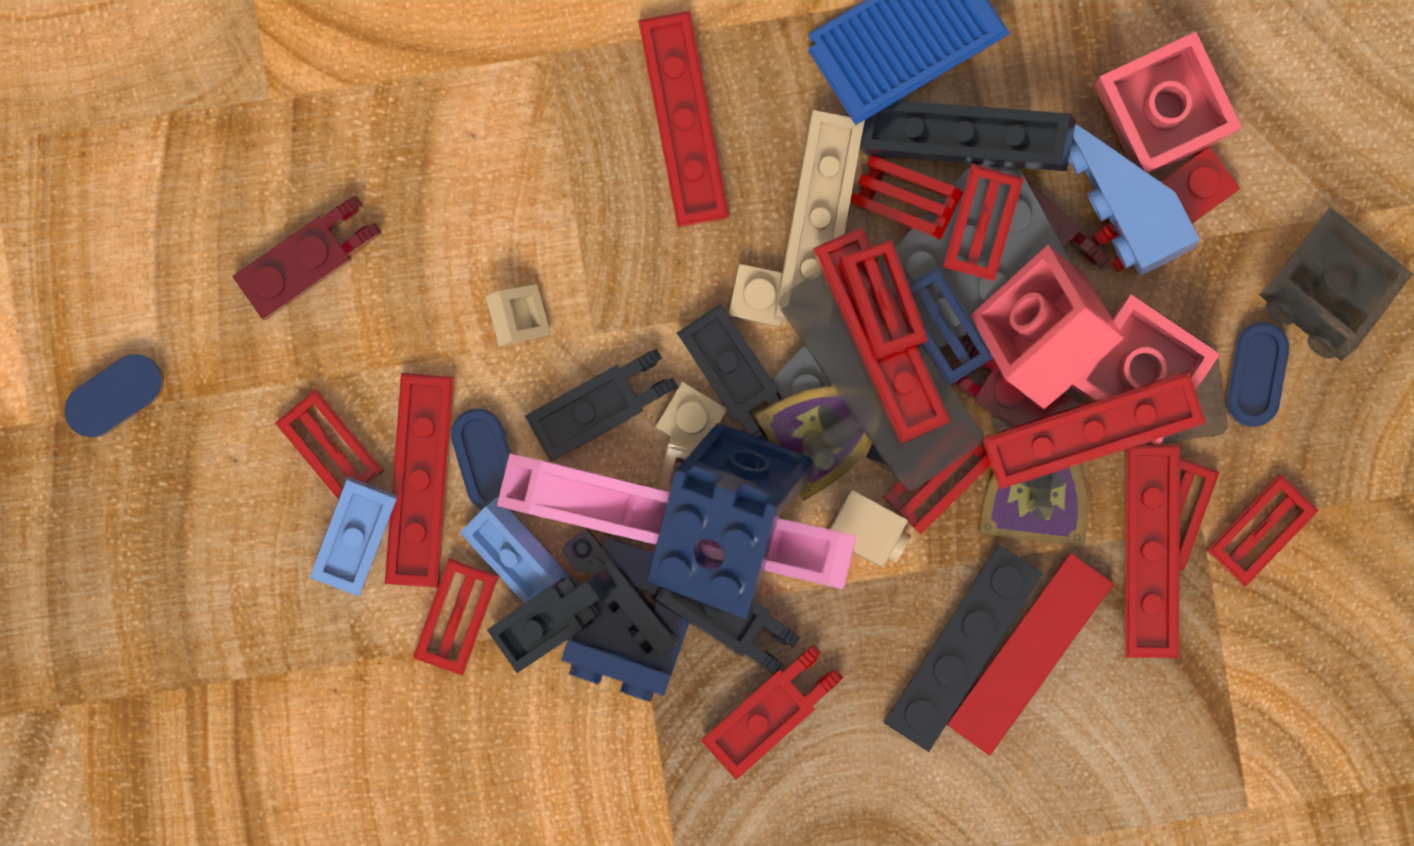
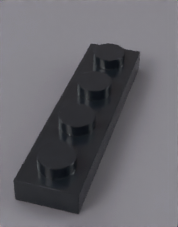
(970, 135)
(963, 648)

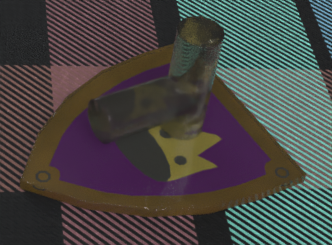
(819, 427)
(1039, 509)

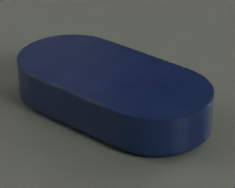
(1256, 374)
(114, 396)
(481, 454)

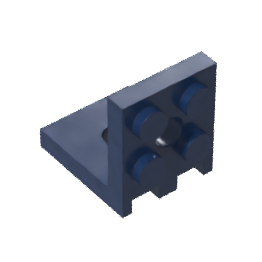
(733, 495)
(609, 648)

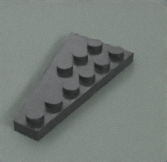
(921, 253)

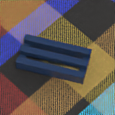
(968, 364)

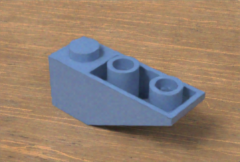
(1141, 209)

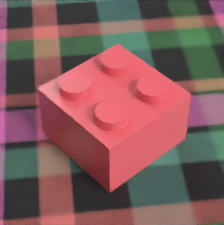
(1167, 104)
(1046, 327)
(1149, 352)

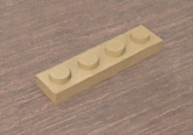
(821, 194)

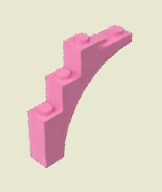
(638, 513)

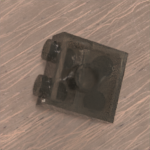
(1334, 286)

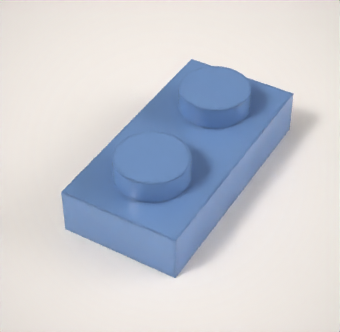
(353, 536)
(512, 551)

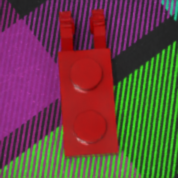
(1198, 185)
(767, 716)

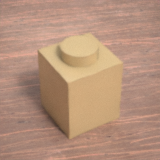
(876, 529)

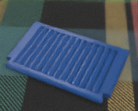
(897, 46)

